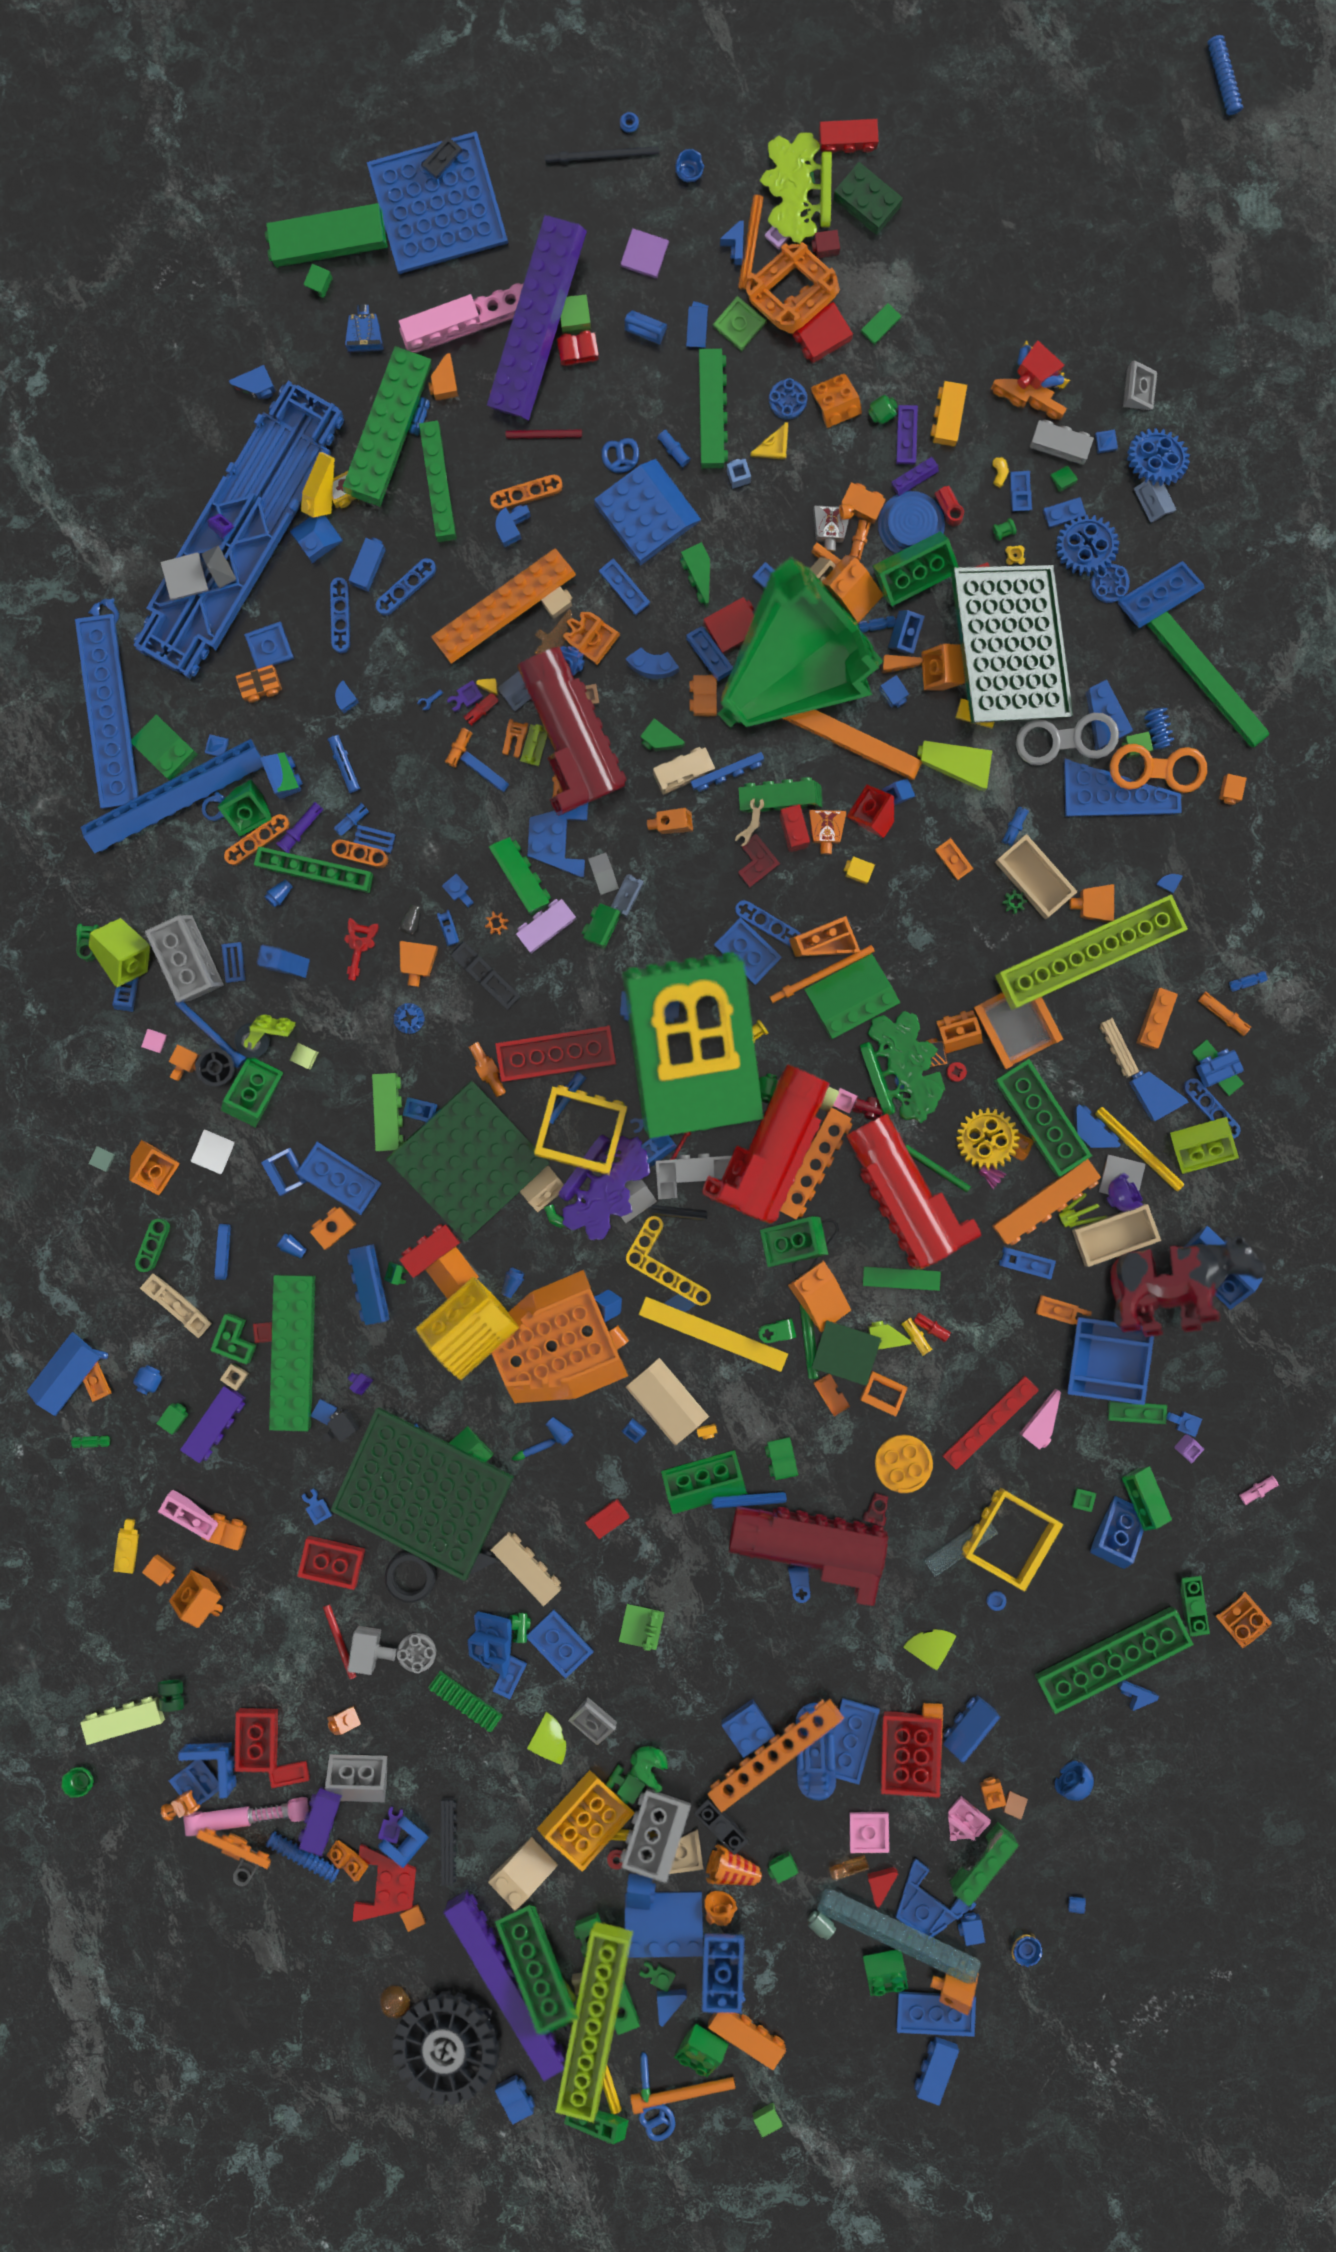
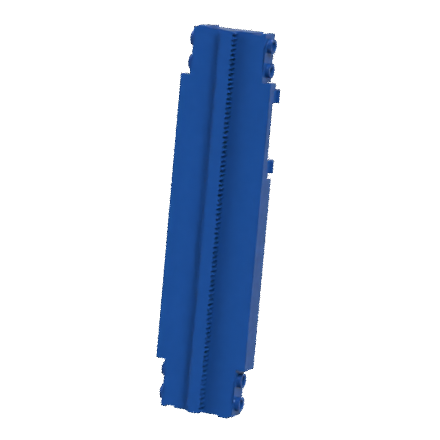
(260, 502)

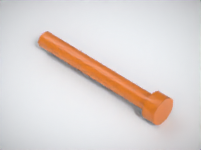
(681, 2094)

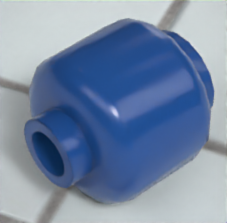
(147, 1379)

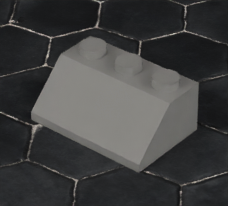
(357, 1777)

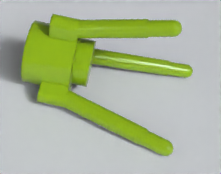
(1069, 1216)

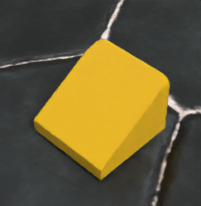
(488, 685)

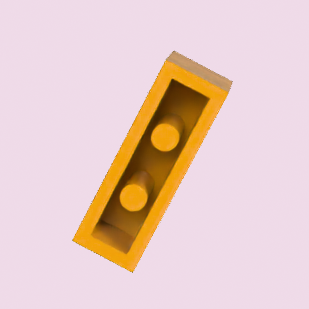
(949, 413)

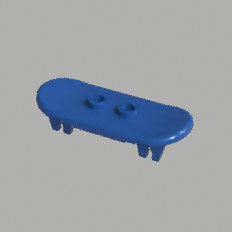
(817, 1762)

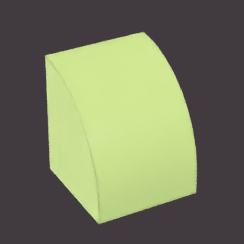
(304, 1056)
(829, 1099)

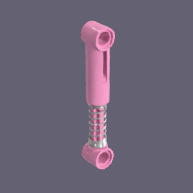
(241, 1817)

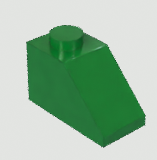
(660, 738)

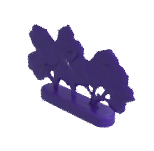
(606, 1193)

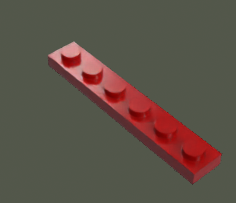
(990, 1422)

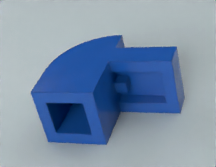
(507, 523)

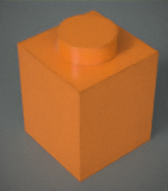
(1232, 789)
(159, 1570)

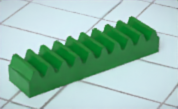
(465, 1701)

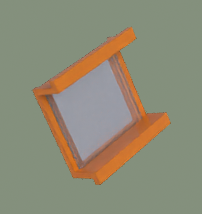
(1019, 1031)

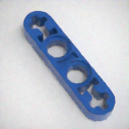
(403, 584)
(340, 615)
(770, 920)
(1214, 1104)

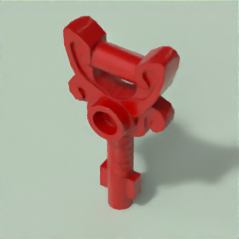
(359, 944)

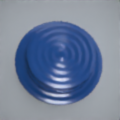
(909, 520)

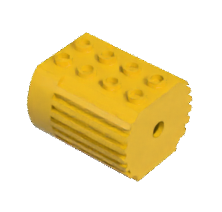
(467, 1328)

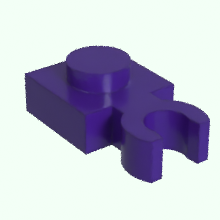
(468, 695)
(390, 1829)

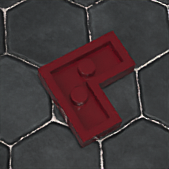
(762, 861)

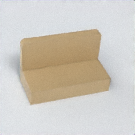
(542, 1189)

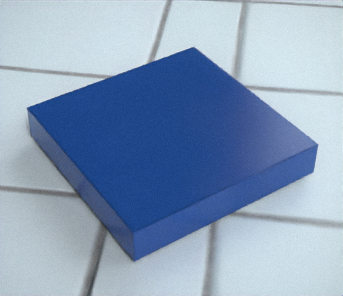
(269, 646)

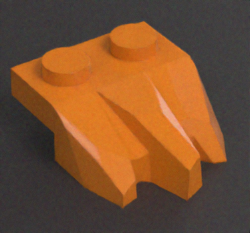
(591, 636)

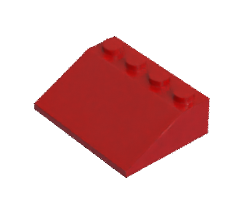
(911, 1754)

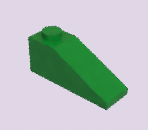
(605, 2126)

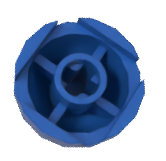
(1075, 1781)

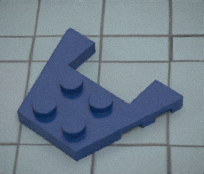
(548, 839)
(921, 1909)

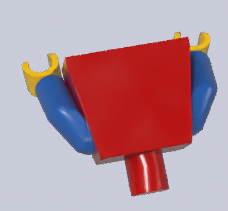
(1039, 367)

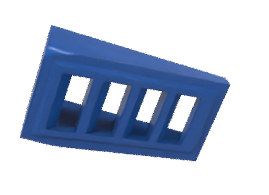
(126, 1006)

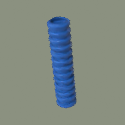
(1225, 74)
(303, 1857)

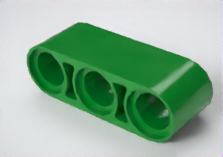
(145, 1251)

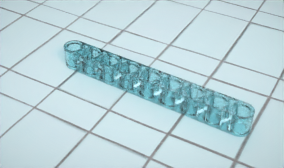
(899, 1936)

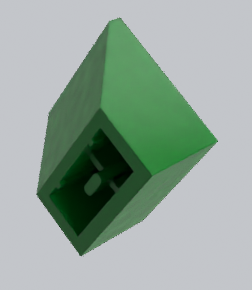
(885, 1972)
(701, 2051)

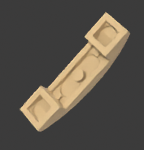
(176, 1305)

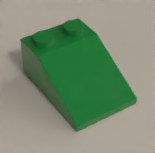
(163, 747)
(251, 1091)
(794, 1241)

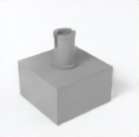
(366, 1650)

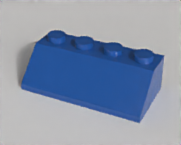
(369, 1285)
(1234, 1287)

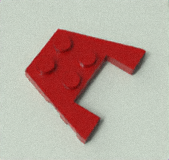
(393, 1886)

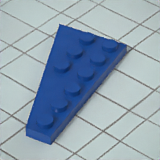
(1096, 794)

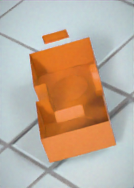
(835, 1402)

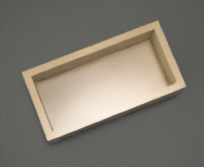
(1036, 876)
(1116, 1235)

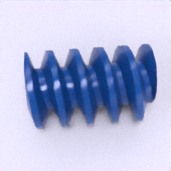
(1158, 730)

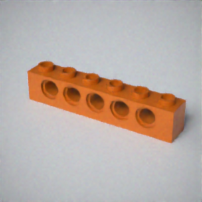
(832, 1118)

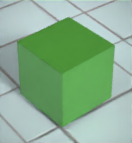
(575, 315)

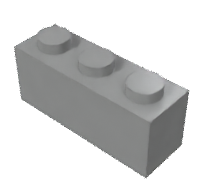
(1061, 441)

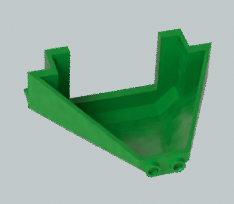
(798, 652)

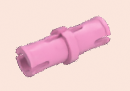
(1259, 1490)

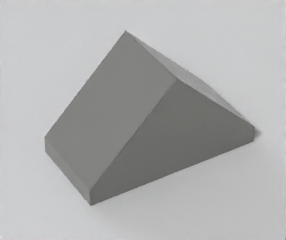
(603, 873)

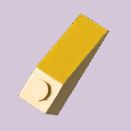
(319, 487)

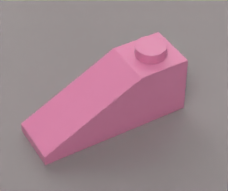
(1041, 1425)
(188, 1515)

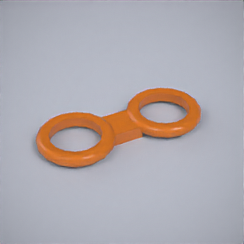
(1158, 768)

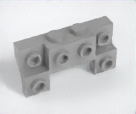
(687, 1170)

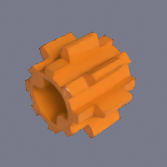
(502, 921)

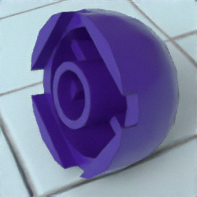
(1124, 1194)

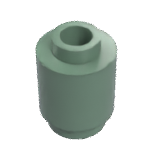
(821, 1925)

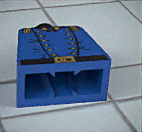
(363, 331)

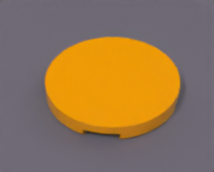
(903, 1463)

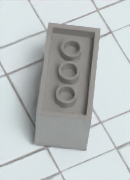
(184, 958)
(662, 1846)

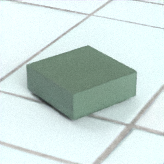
(101, 1159)

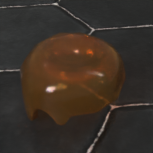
(394, 2002)

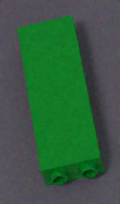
(326, 235)

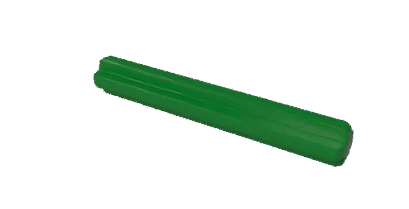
(809, 1343)

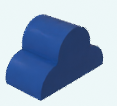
(722, 1973)

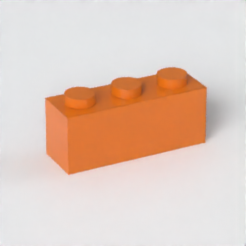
(1157, 1018)

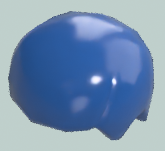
(689, 165)

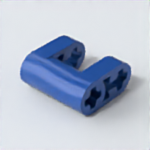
(409, 1846)

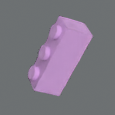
(545, 925)

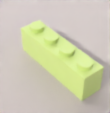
(122, 1720)

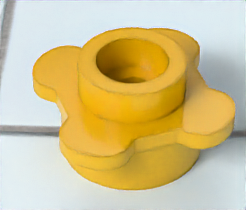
(1019, 550)

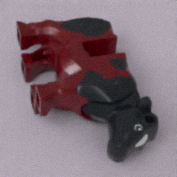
(1194, 1282)

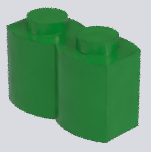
(782, 1458)

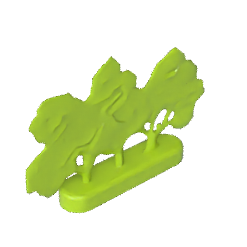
(793, 181)

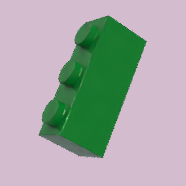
(1146, 1498)

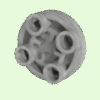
(416, 1652)

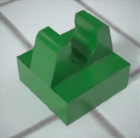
(394, 1272)

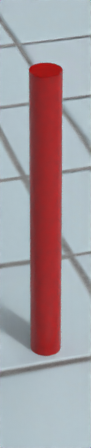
(338, 1639)

